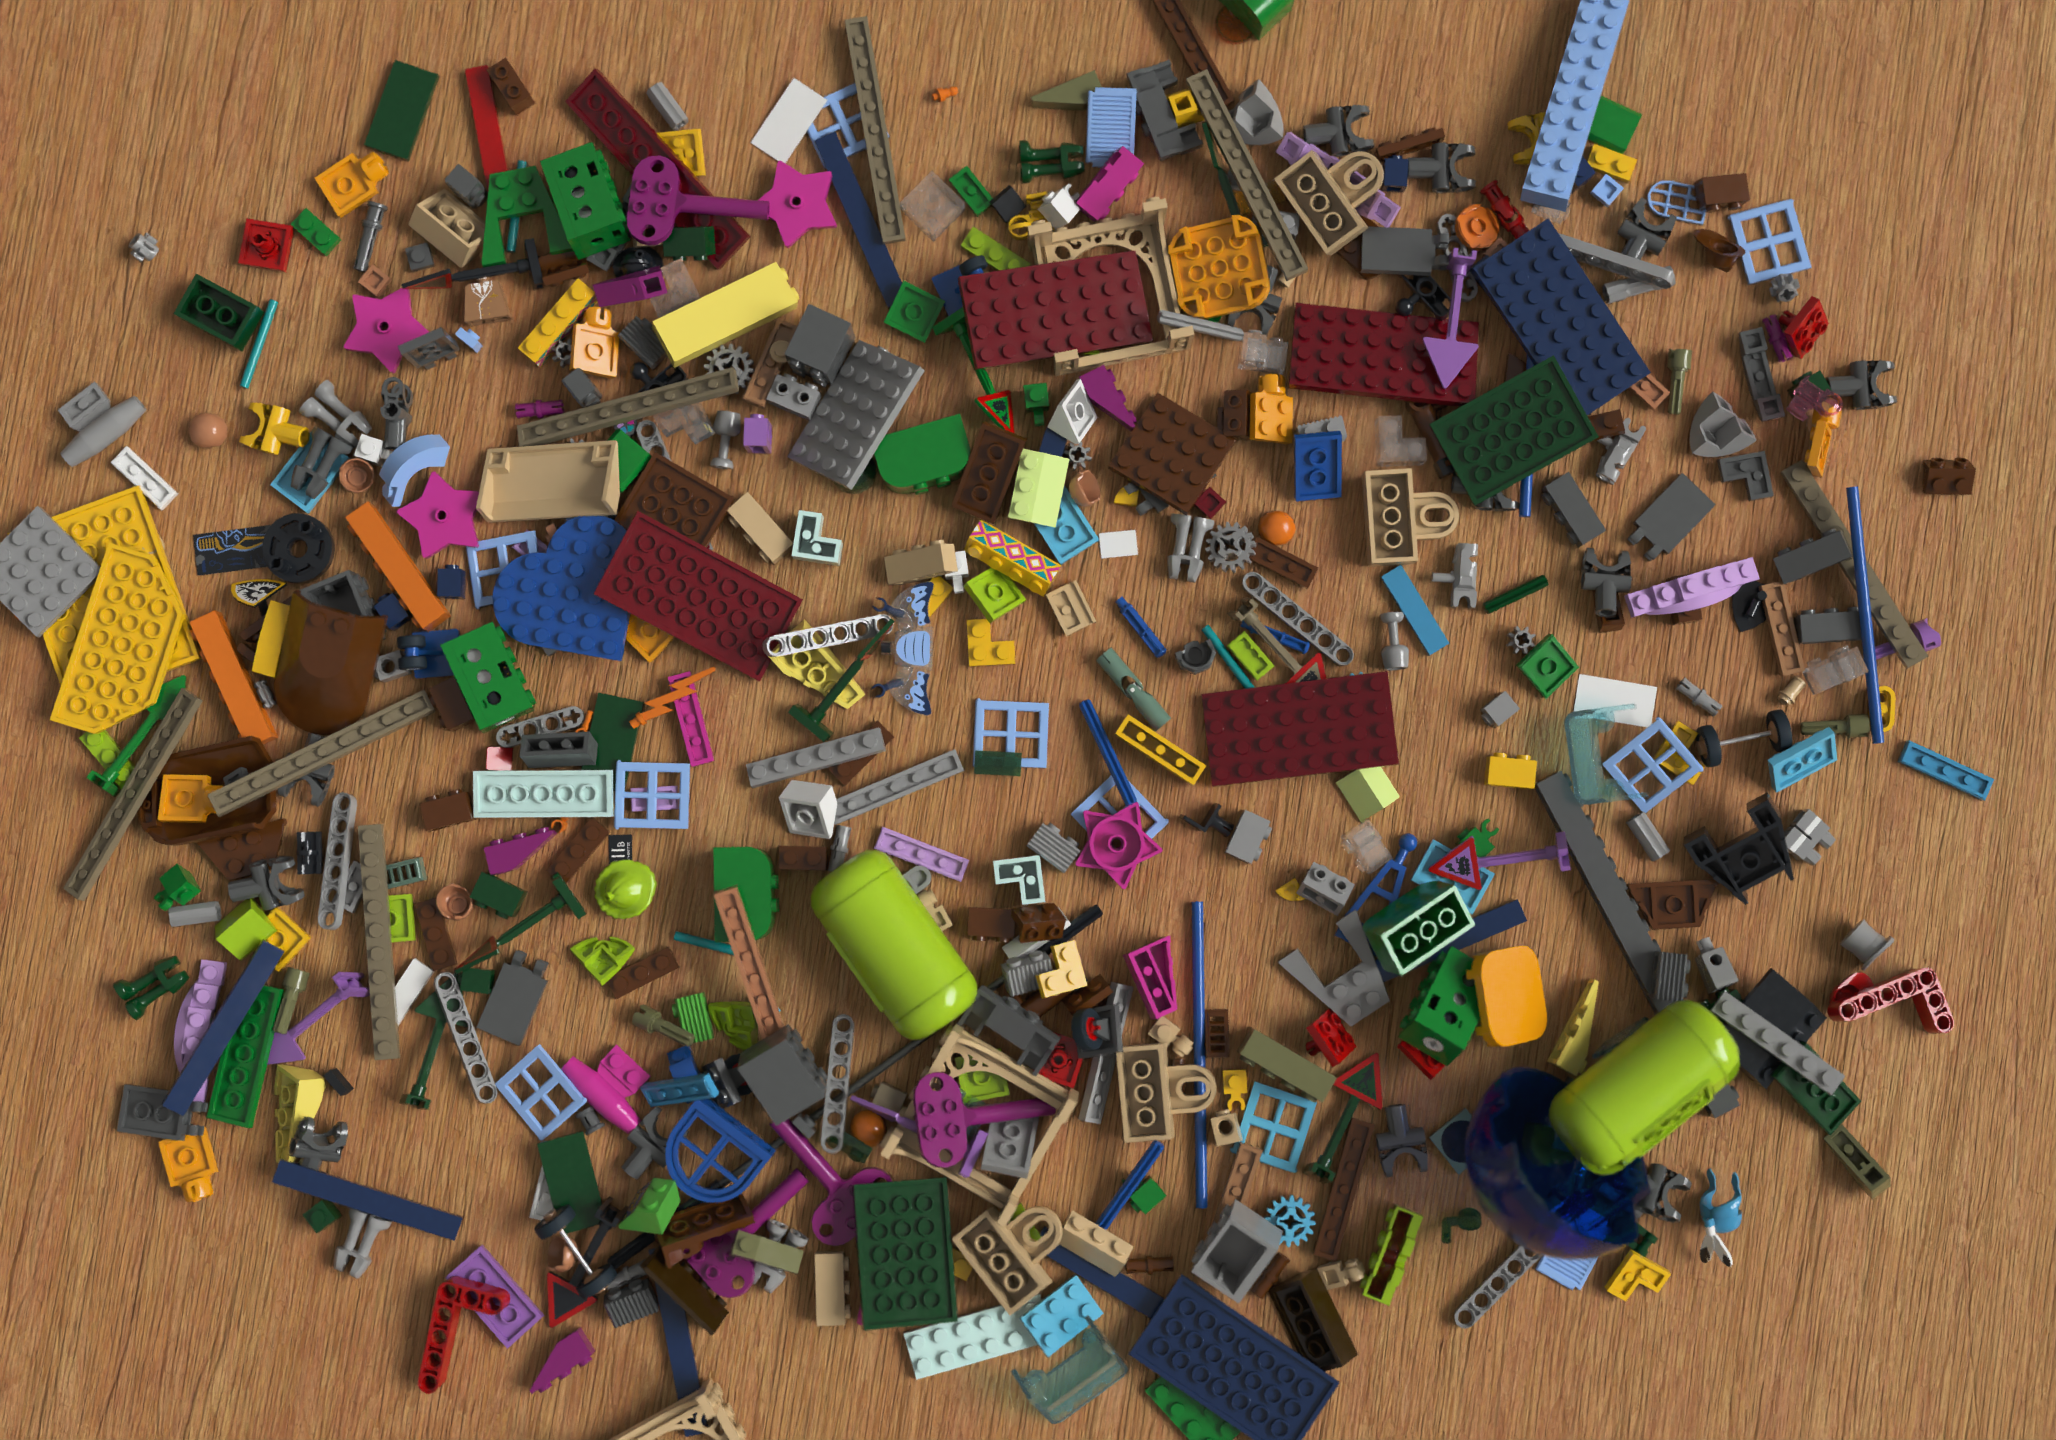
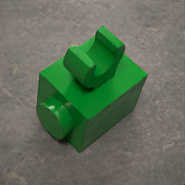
(1036, 401)
(1482, 844)
(178, 886)
(1146, 1195)

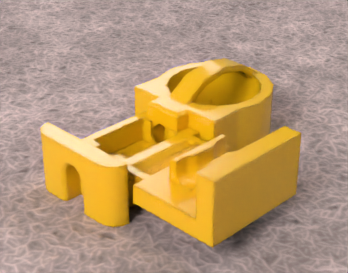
(1035, 215)

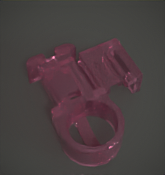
(1808, 396)

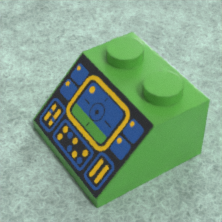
(652, 1207)

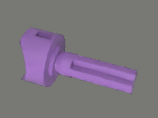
(1924, 634)

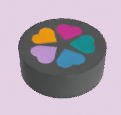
(628, 427)

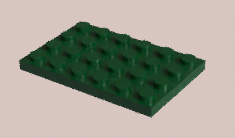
(1513, 430)
(904, 1253)

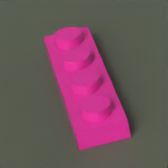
(692, 724)

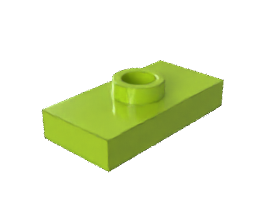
(1250, 656)

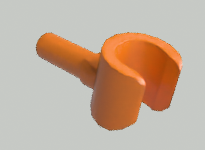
(585, 725)
(562, 820)

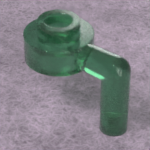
(1467, 1219)

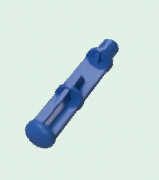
(1141, 627)
(1283, 638)

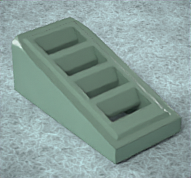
(419, 870)

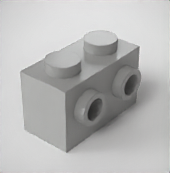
(793, 398)
(1325, 888)

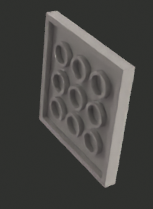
(43, 571)

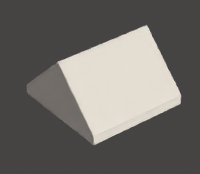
(1073, 414)

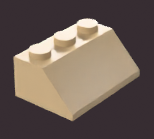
(449, 227)

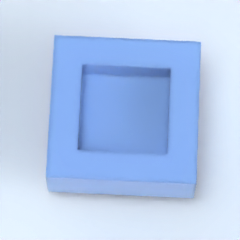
(1606, 190)
(469, 338)

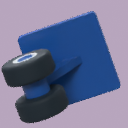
(947, 282)
(425, 654)

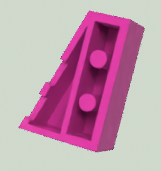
(1109, 184)
(1154, 976)

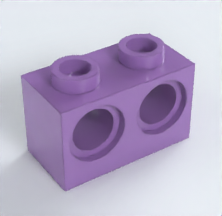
(757, 434)

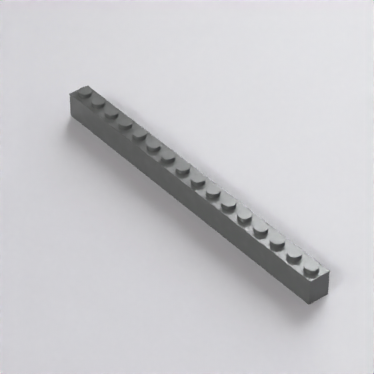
(1611, 899)

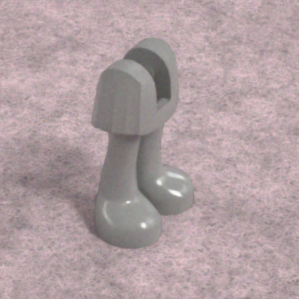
(326, 394)
(1182, 525)
(794, 1239)
(343, 1253)

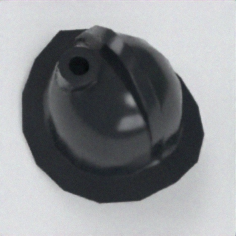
(635, 260)

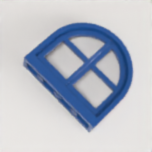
(731, 1131)

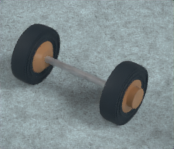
(1778, 730)
(596, 1280)

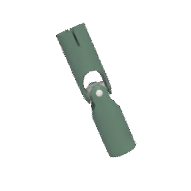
(1143, 701)

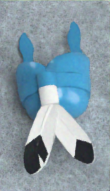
(1719, 1220)

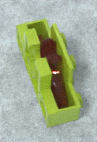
(1394, 1247)

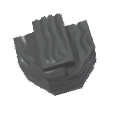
(1196, 657)

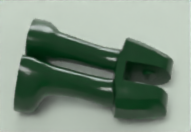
(1065, 168)
(127, 990)

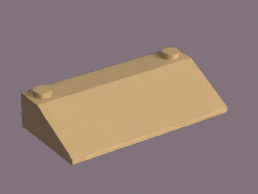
(550, 481)

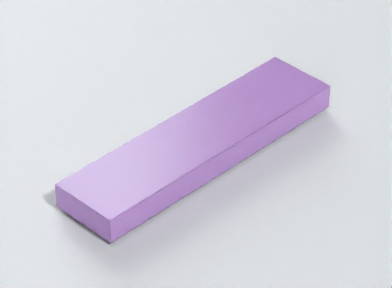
(921, 854)

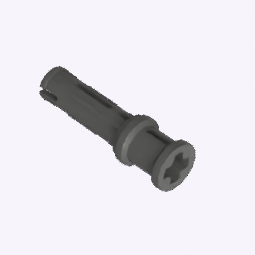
(371, 226)

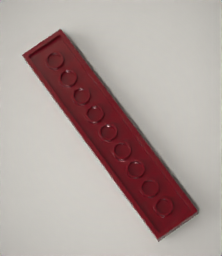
(633, 140)

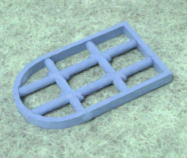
(1666, 205)

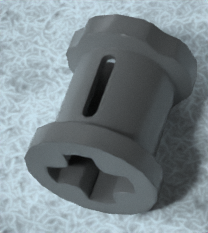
(589, 1120)

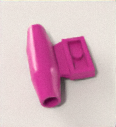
(607, 1088)

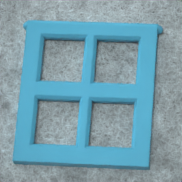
(1274, 1127)

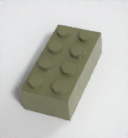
(1289, 1066)

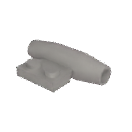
(96, 422)

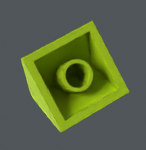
(244, 929)

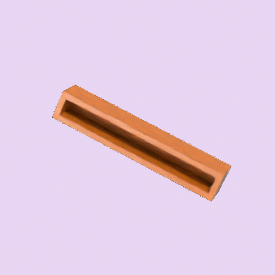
(397, 566)
(232, 677)

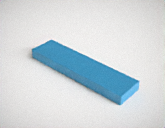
(1414, 610)
(1945, 770)
(679, 1090)

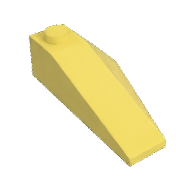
(817, 668)
(1574, 1040)
(299, 1096)

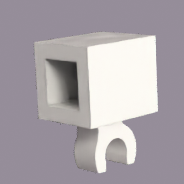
(1059, 207)
(372, 450)
(962, 572)

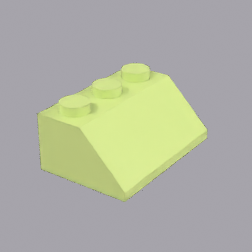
(1038, 488)

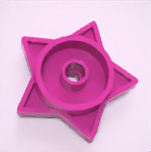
(810, 213)
(373, 315)
(426, 511)
(1134, 847)

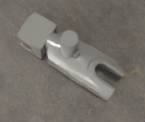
(1618, 452)
(1462, 576)

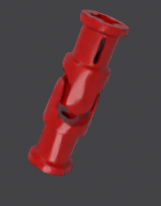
(1505, 212)

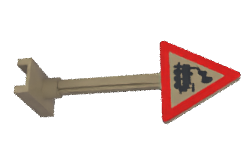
(1309, 671)

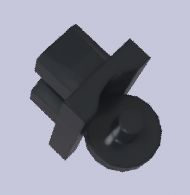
(309, 853)

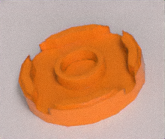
(1477, 227)

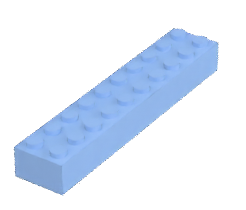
(1573, 103)

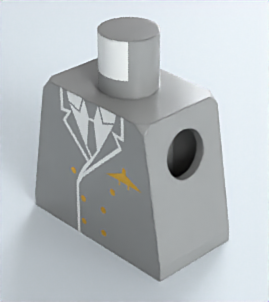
(1718, 975)

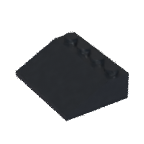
(1785, 1009)

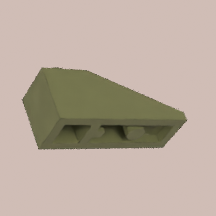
(1069, 95)
(1858, 1162)
(766, 1252)

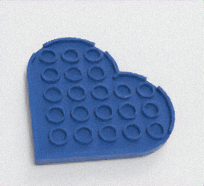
(550, 594)

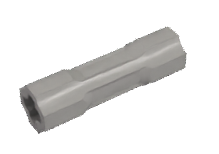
(1622, 289)

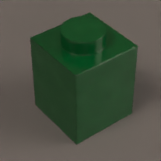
(477, 980)
(322, 1215)

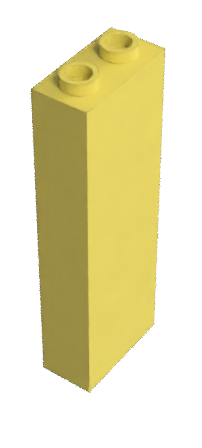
(725, 314)

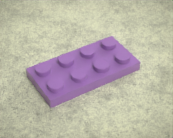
(521, 1311)

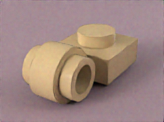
(938, 913)
(1166, 1032)
(1336, 1276)

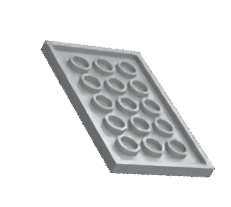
(855, 414)

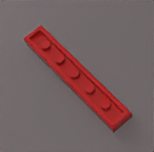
(486, 121)

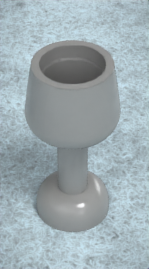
(727, 425)
(1395, 655)

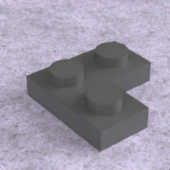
(1752, 469)

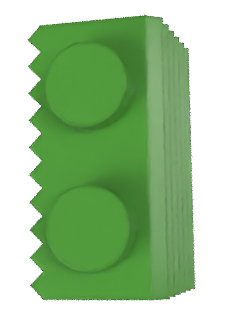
(694, 1016)

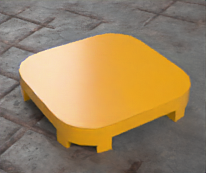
(1219, 267)
(1509, 996)

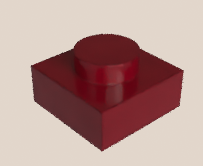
(1210, 503)

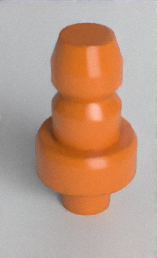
(941, 94)

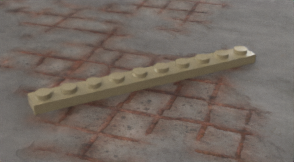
(875, 130)
(1247, 175)
(628, 408)
(1882, 606)
(321, 753)
(132, 794)
(378, 942)

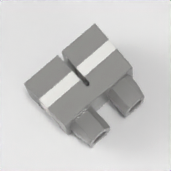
(1804, 834)

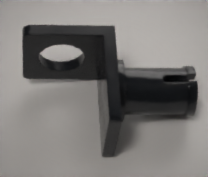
(1211, 820)

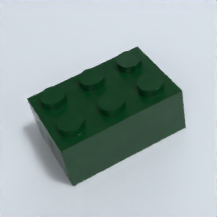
(219, 312)

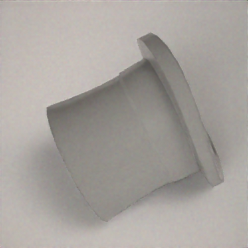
(1865, 943)

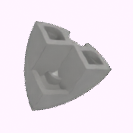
(1257, 116)
(1718, 430)

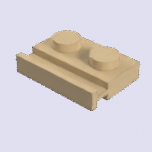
(1070, 608)

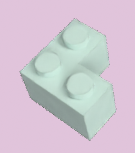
(810, 545)
(1026, 872)

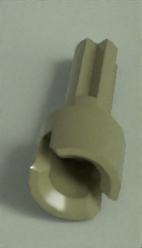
(1678, 363)
(1852, 725)
(294, 983)
(652, 1021)

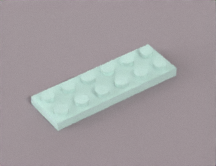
(543, 793)
(969, 1340)

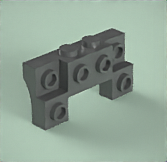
(1157, 114)
(1013, 1023)

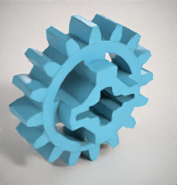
(1290, 1209)

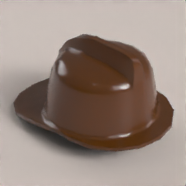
(1718, 250)

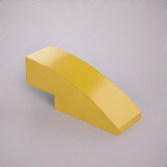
(271, 639)

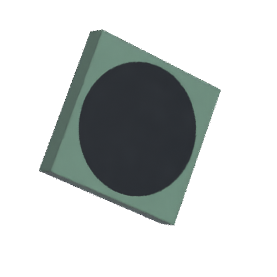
(1451, 1140)

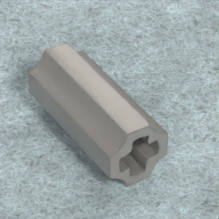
(667, 106)
(1648, 836)
(194, 913)

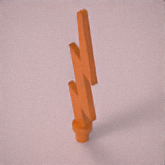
(657, 703)

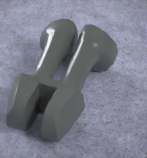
(303, 472)

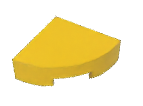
(1123, 498)
(1289, 890)

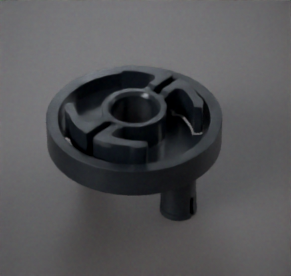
(284, 563)

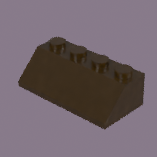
(686, 1291)
(1313, 1320)

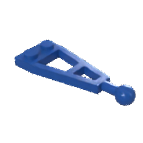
(1407, 844)

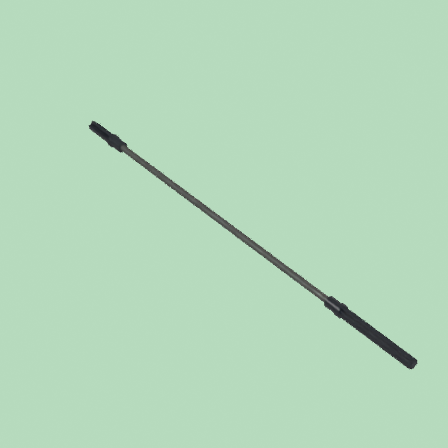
(646, 1239)

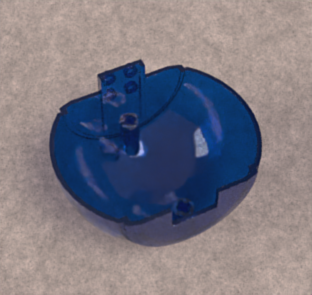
(1552, 1207)

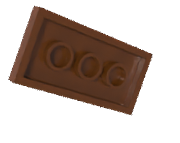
(989, 472)
(700, 1223)

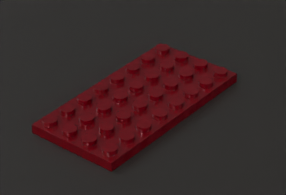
(1054, 309)
(1375, 355)
(696, 595)
(1300, 729)

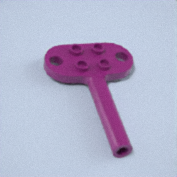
(657, 202)
(944, 1118)
(838, 1206)
(713, 1259)

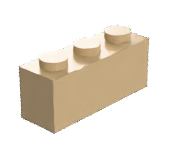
(760, 529)
(920, 563)
(1095, 1244)
(832, 1288)

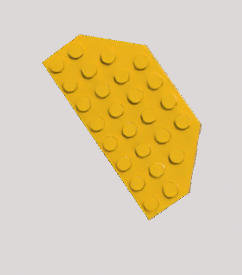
(120, 644)

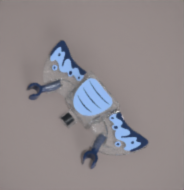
(911, 648)

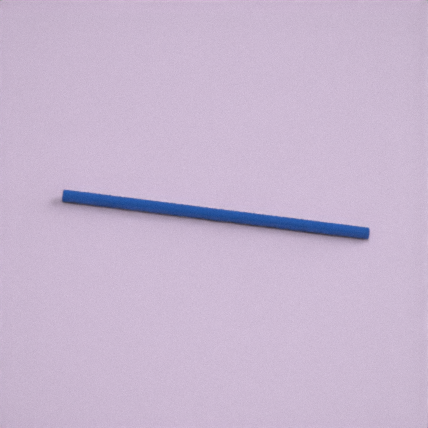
(1199, 1051)

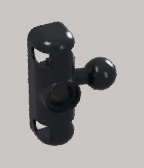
(1432, 301)
(640, 372)

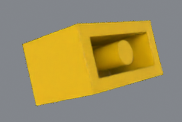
(1510, 772)

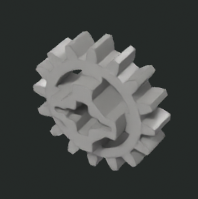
(734, 361)
(1236, 539)

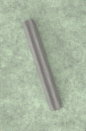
(1200, 325)

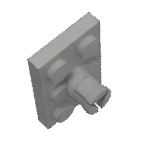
(1010, 1147)

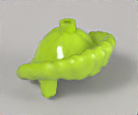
(625, 889)

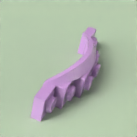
(1375, 208)
(1693, 590)
(197, 1014)

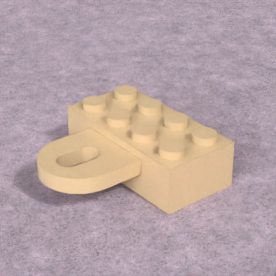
(1328, 198)
(1397, 517)
(1154, 1091)
(1008, 1255)

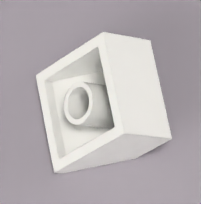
(809, 808)

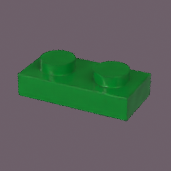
(971, 191)
(316, 232)

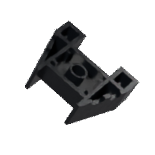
(1748, 857)

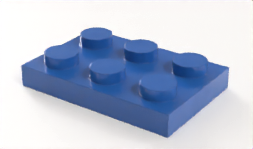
(1317, 465)

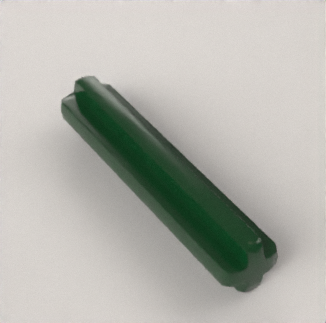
(1515, 594)

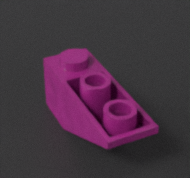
(631, 287)
(1105, 396)
(513, 854)
(566, 1354)

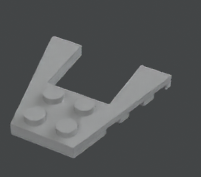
(1354, 992)

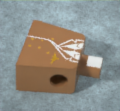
(485, 303)

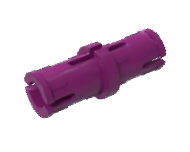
(1777, 338)
(539, 408)

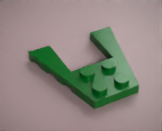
(517, 195)

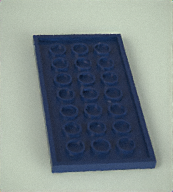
(1561, 315)
(1232, 1365)

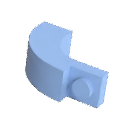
(409, 459)

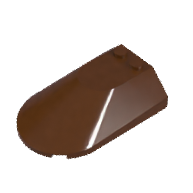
(326, 665)
(217, 762)

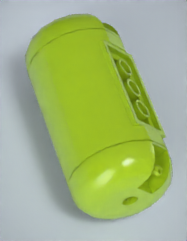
(893, 945)
(1645, 1087)

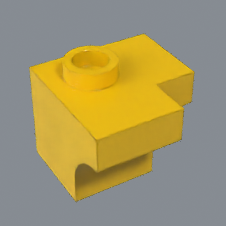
(1184, 108)

